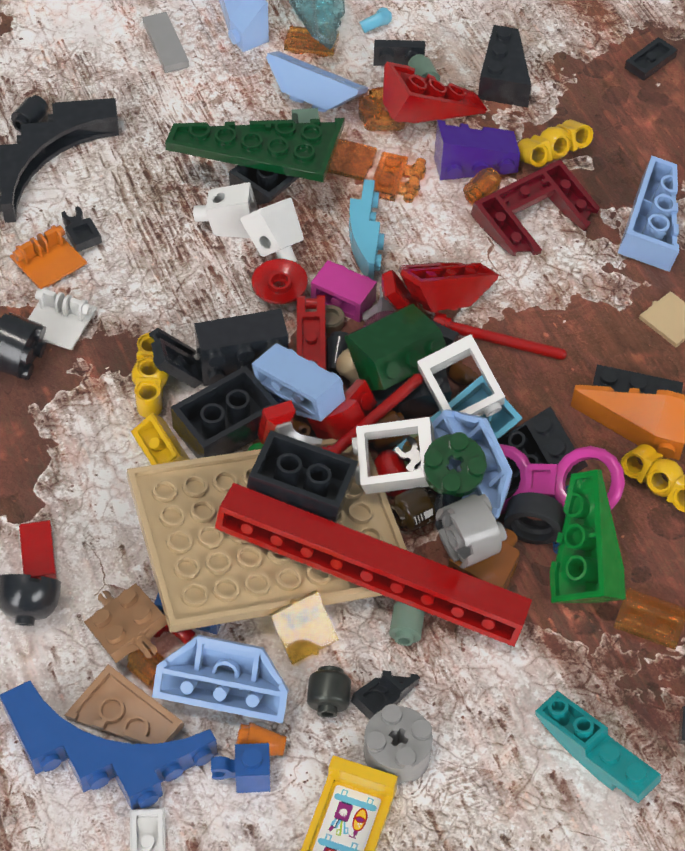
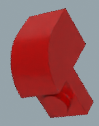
(349, 413)

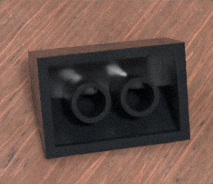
(265, 184)

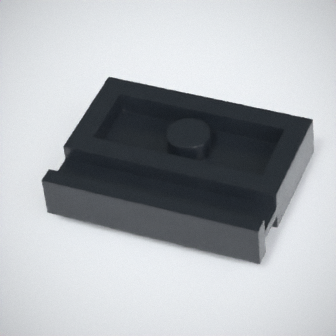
(175, 358)

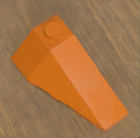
(637, 416)

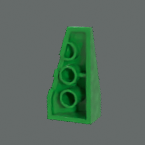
(588, 553)

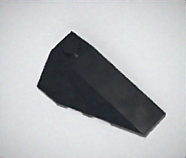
(420, 401)

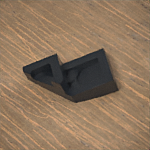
(383, 691)

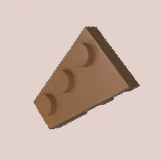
(124, 710)

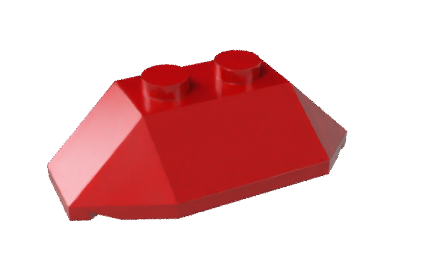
(447, 284)

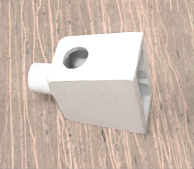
(225, 209)
(274, 229)

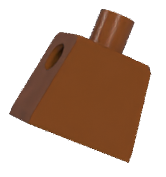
(497, 568)

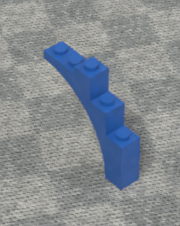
(95, 760)

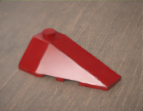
(425, 99)

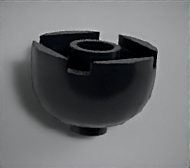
(28, 597)

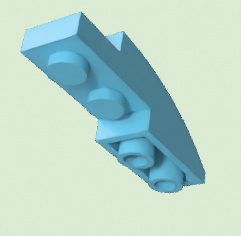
(365, 231)

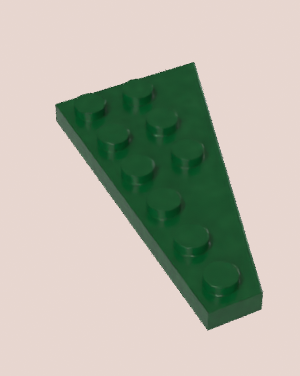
(266, 145)

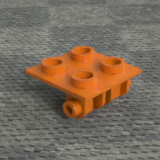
(47, 257)

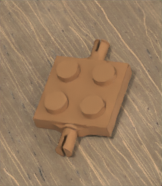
(126, 623)

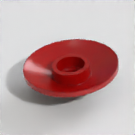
(279, 281)

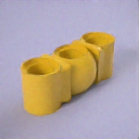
(555, 143)
(147, 379)
(651, 473)

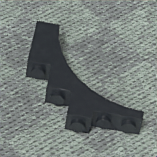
(40, 142)

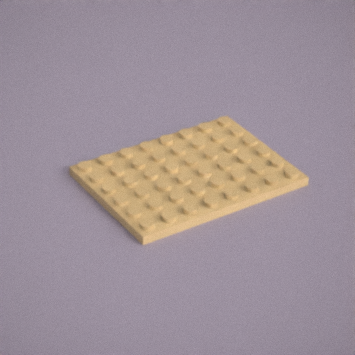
(219, 577)

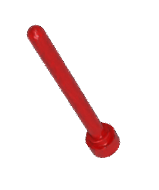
(500, 339)
(378, 413)

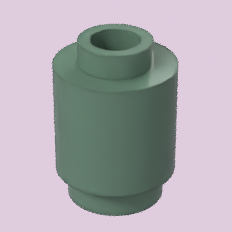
(423, 66)
(406, 624)

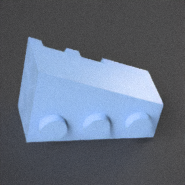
(302, 381)

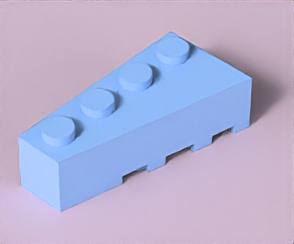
(653, 217)

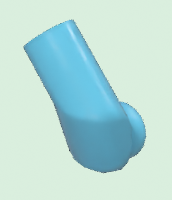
(381, 18)

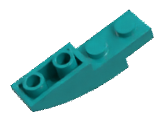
(595, 750)

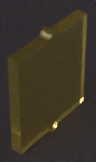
(304, 627)

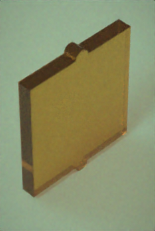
(352, 160)

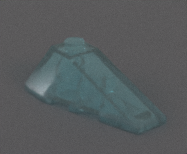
(320, 18)

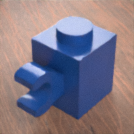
(249, 768)

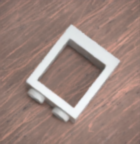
(451, 355)
(395, 481)

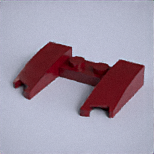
(497, 210)

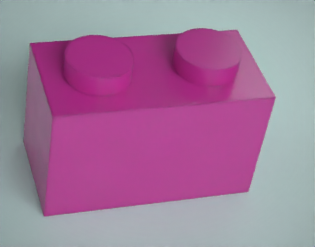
(344, 289)

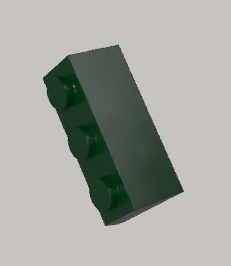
(392, 345)

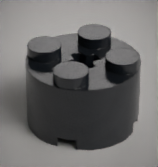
(20, 345)

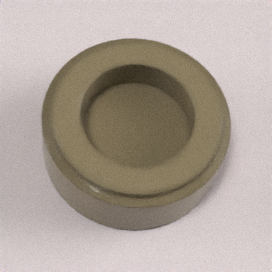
(334, 318)

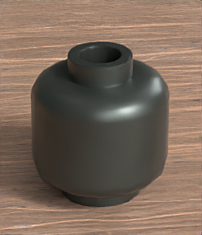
(329, 691)

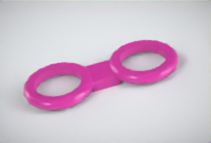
(551, 478)

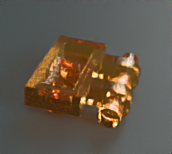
(390, 175)

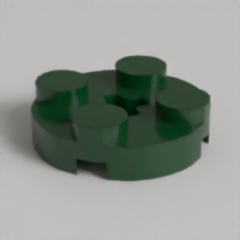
(456, 447)

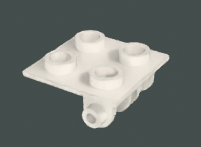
(62, 316)

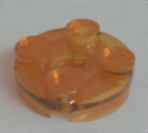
(372, 115)

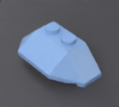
(312, 83)
(498, 472)
(223, 678)

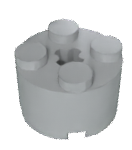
(470, 530)
(399, 727)

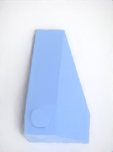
(246, 22)

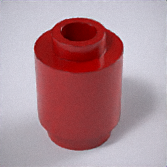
(389, 463)

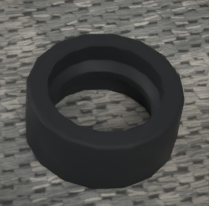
(537, 506)

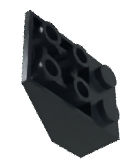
(543, 441)

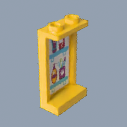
(351, 808)

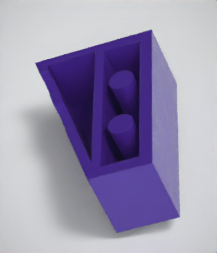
(466, 151)

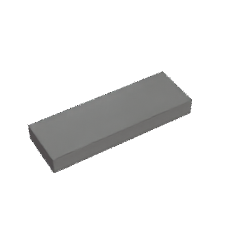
(165, 42)

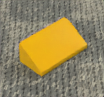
(158, 441)

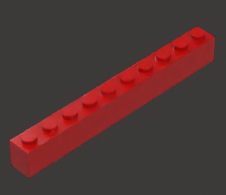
(373, 564)

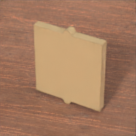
(667, 318)

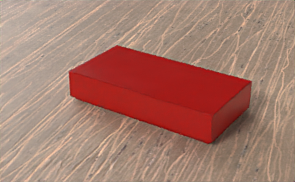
(37, 549)

